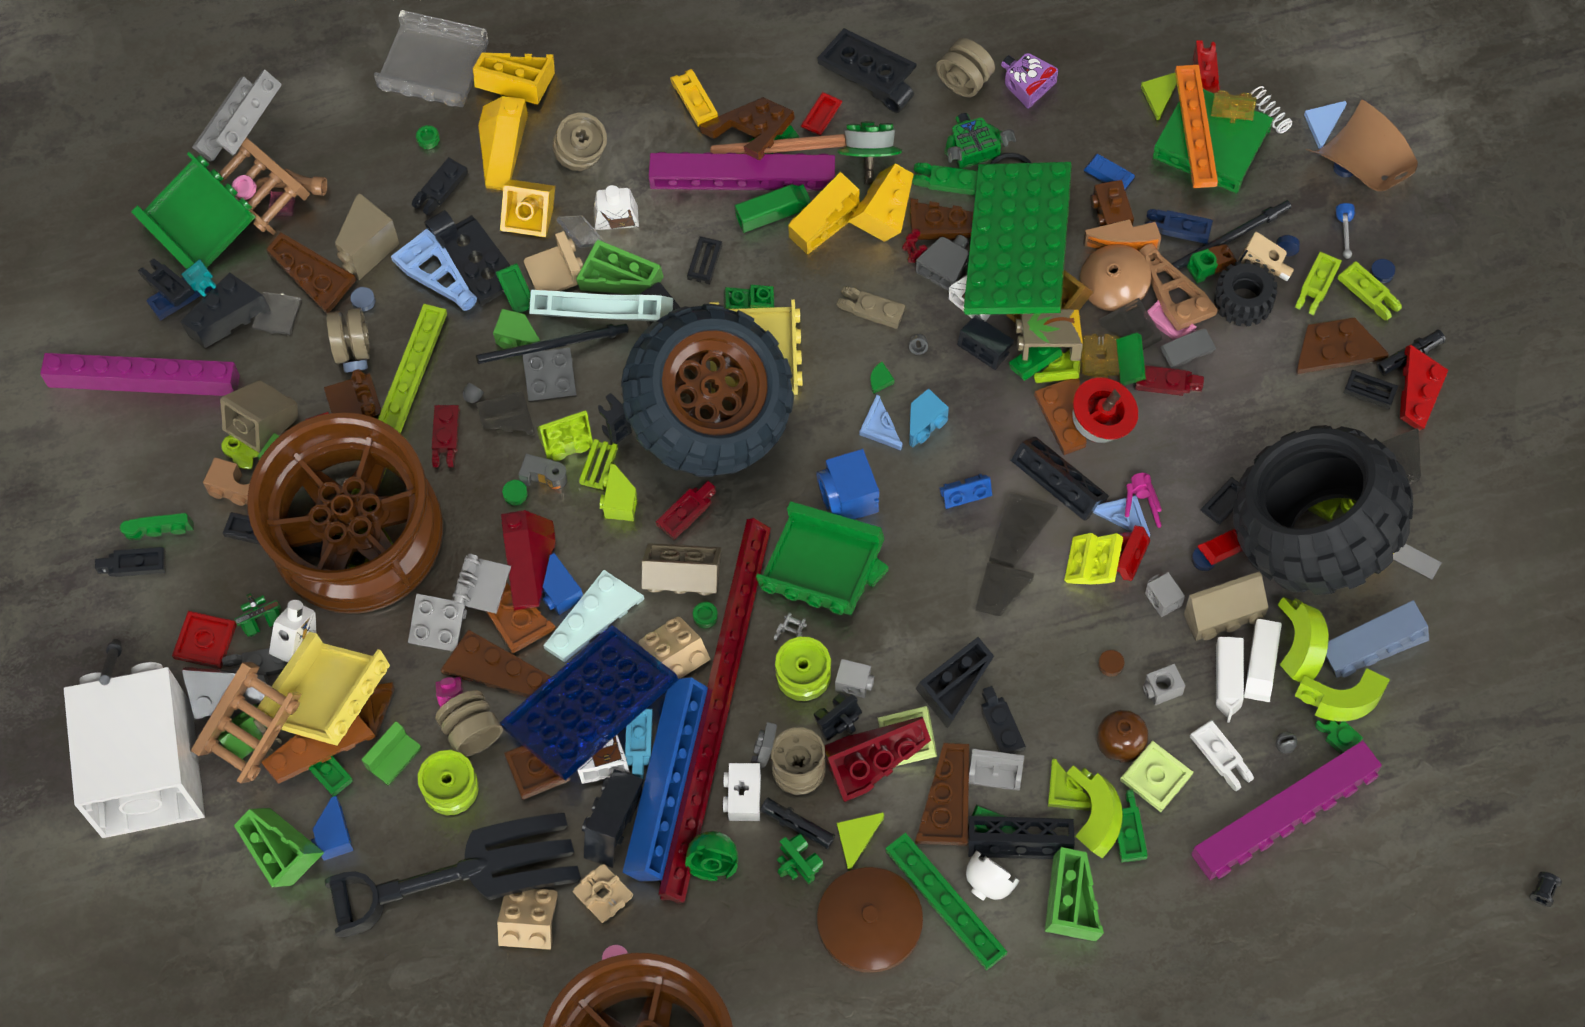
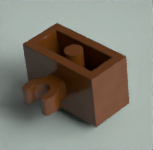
(1111, 203)

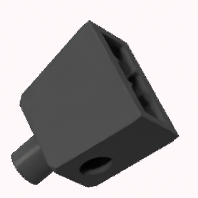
(944, 261)

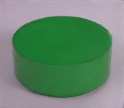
(427, 137)
(515, 492)
(705, 614)

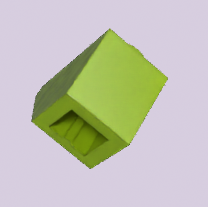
(620, 496)

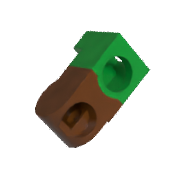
(1210, 262)

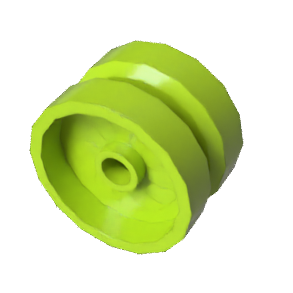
(803, 668)
(448, 782)

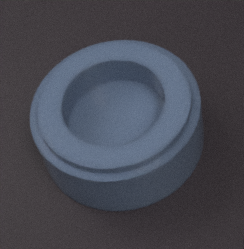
(363, 298)
(351, 366)

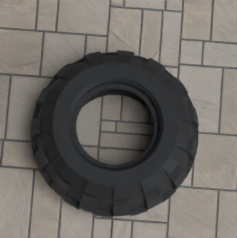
(1309, 470)

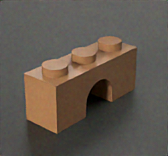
(224, 480)

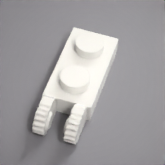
(1221, 754)

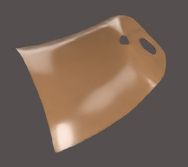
(1371, 148)

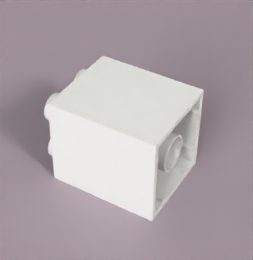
(133, 751)

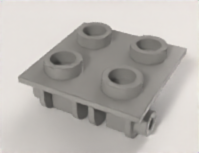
(481, 583)
(436, 622)

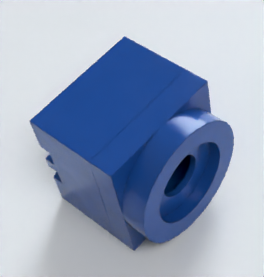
(849, 486)

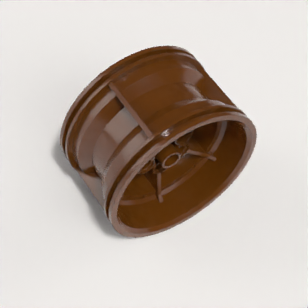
(298, 461)
(636, 976)

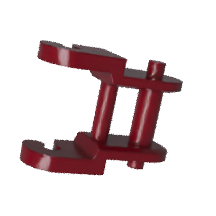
(911, 240)

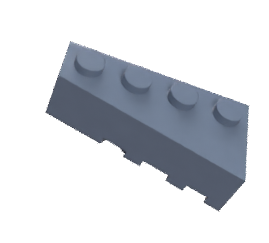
(1377, 640)

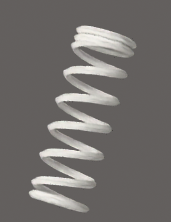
(1287, 121)

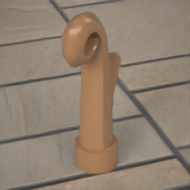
(315, 185)

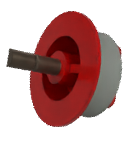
(1104, 410)

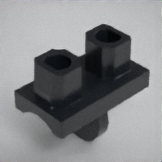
(839, 718)

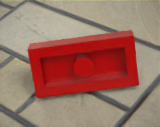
(1134, 548)

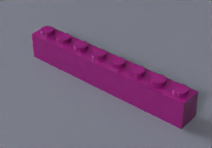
(739, 171)
(139, 374)
(1286, 810)

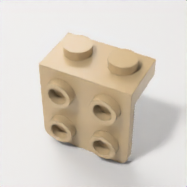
(556, 267)
(676, 647)
(527, 919)

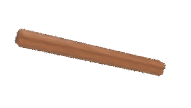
(786, 145)

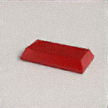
(821, 113)
(1221, 547)

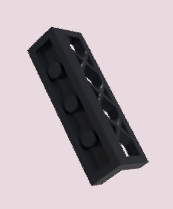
(1059, 477)
(1021, 842)

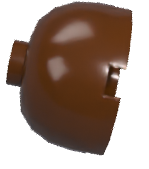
(1122, 736)

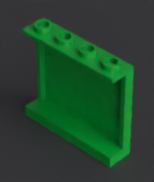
(1232, 143)
(196, 214)
(822, 559)

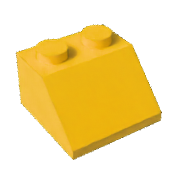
(527, 207)

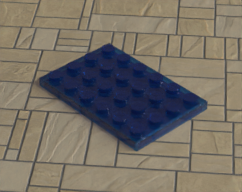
(588, 702)

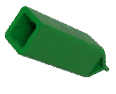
(771, 207)

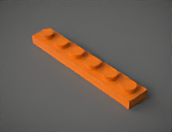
(1196, 126)

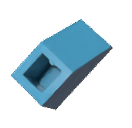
(926, 415)

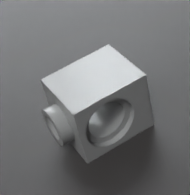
(1164, 594)
(1167, 675)
(854, 678)

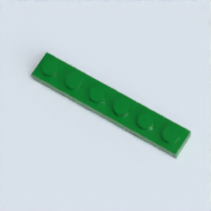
(946, 901)

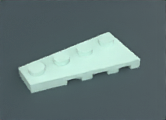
(599, 607)

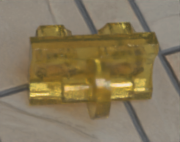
(1233, 106)

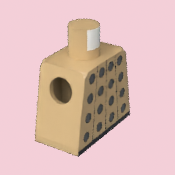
(1267, 254)

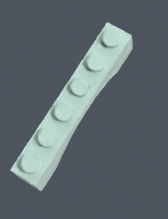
(599, 305)

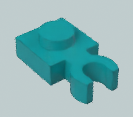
(199, 277)

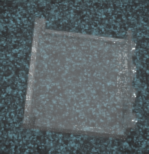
(432, 59)

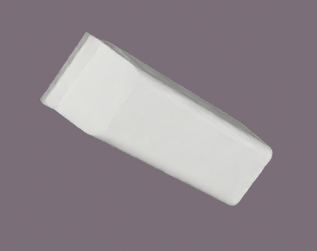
(1262, 660)
(1229, 675)

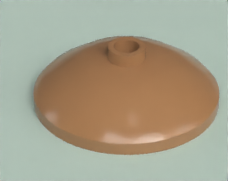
(1119, 288)

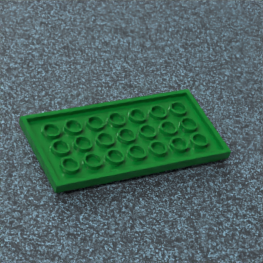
(1018, 239)

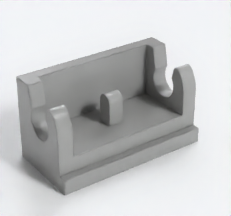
(996, 769)

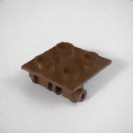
(354, 395)

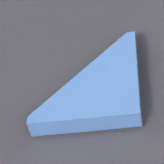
(1323, 120)
(879, 426)
(1115, 513)

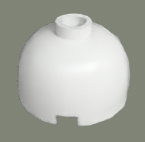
(989, 878)

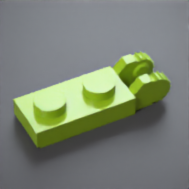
(1318, 280)
(1369, 290)

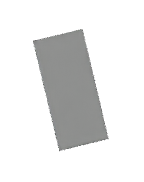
(1417, 561)

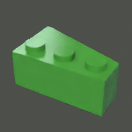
(617, 271)
(277, 846)
(1071, 897)

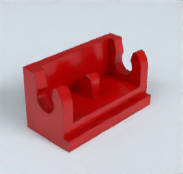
(1207, 62)

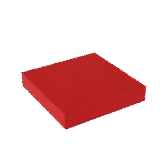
(204, 639)

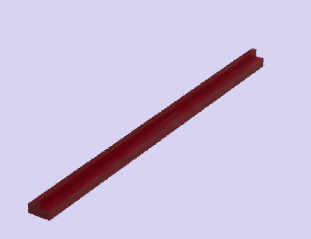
(715, 708)

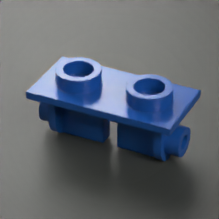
(972, 490)

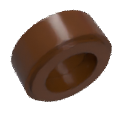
(1111, 663)

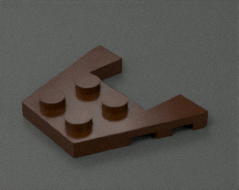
(758, 118)

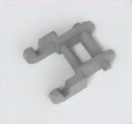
(782, 627)

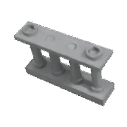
(237, 115)

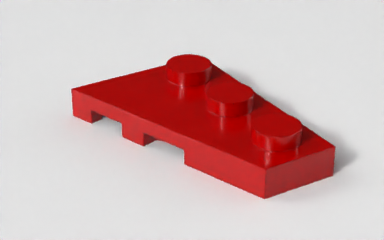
(1422, 385)

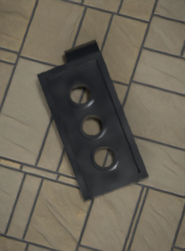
(887, 88)
(450, 234)

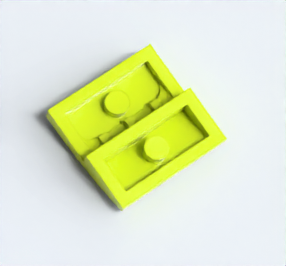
(1093, 559)

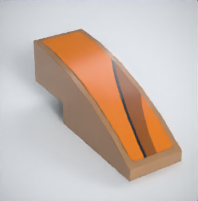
(1123, 234)

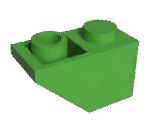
(513, 330)

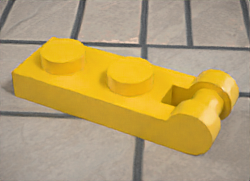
(694, 97)

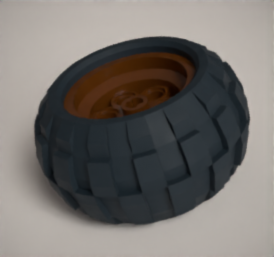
(675, 429)

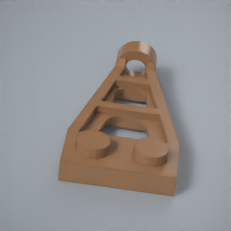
(1187, 312)

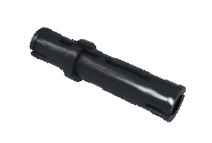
(1390, 363)
(798, 823)

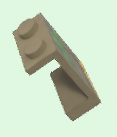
(1050, 331)

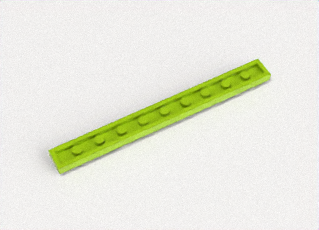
(411, 369)

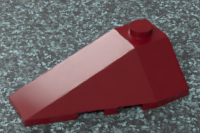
(528, 546)
(870, 755)

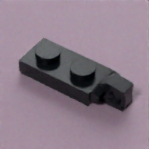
(132, 562)
(1001, 723)

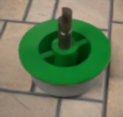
(869, 142)

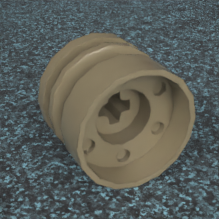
(469, 723)
(799, 748)

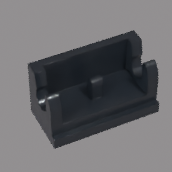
(985, 342)
(616, 422)

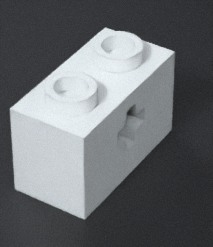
(745, 806)

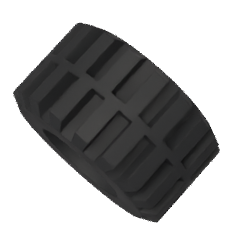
(1245, 277)

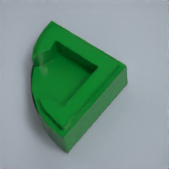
(880, 378)

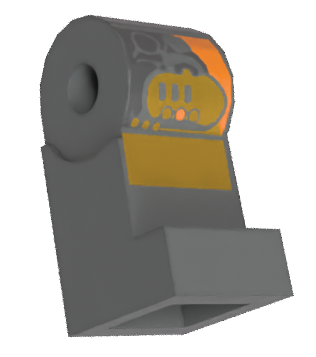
(543, 471)

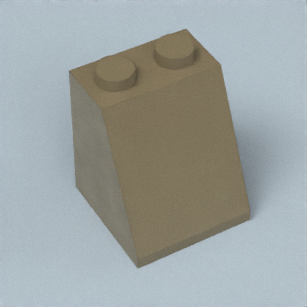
(365, 237)
(257, 413)

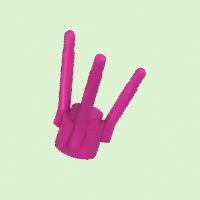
(1143, 488)

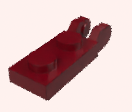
(445, 433)

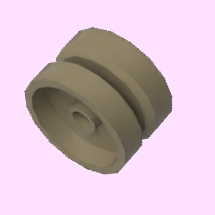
(965, 67)
(581, 154)
(352, 335)

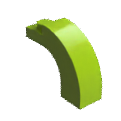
(1309, 642)
(1344, 704)
(1106, 813)

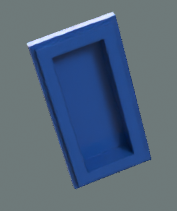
(1108, 171)

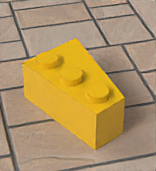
(514, 76)
(885, 204)
(825, 214)

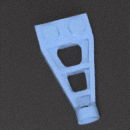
(420, 250)

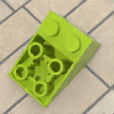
(566, 436)

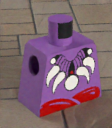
(1029, 77)

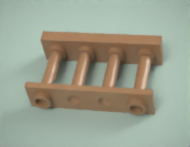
(277, 176)
(221, 721)

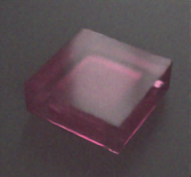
(288, 209)

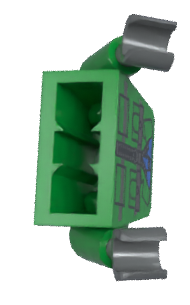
(975, 141)

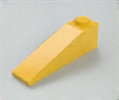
(500, 138)

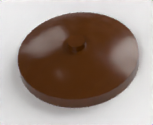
(870, 919)

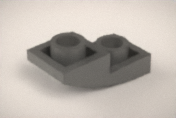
(1188, 347)

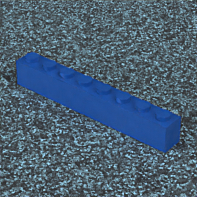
(665, 780)

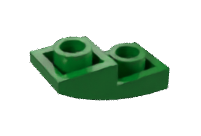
(755, 297)

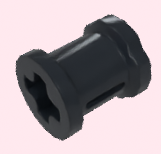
(1545, 888)

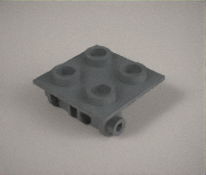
(549, 374)

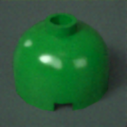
(712, 856)

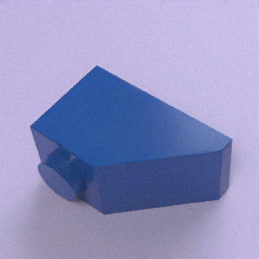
(560, 587)
(332, 831)

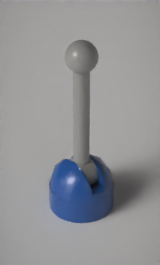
(1345, 213)

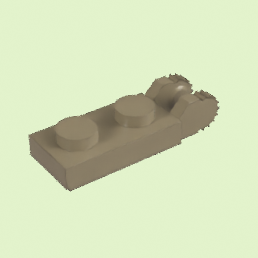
(872, 307)

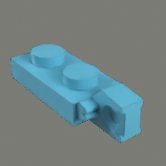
(639, 742)

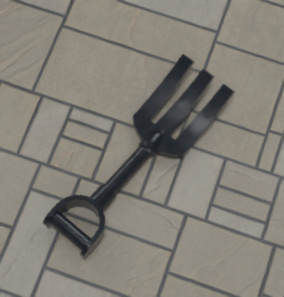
(476, 866)

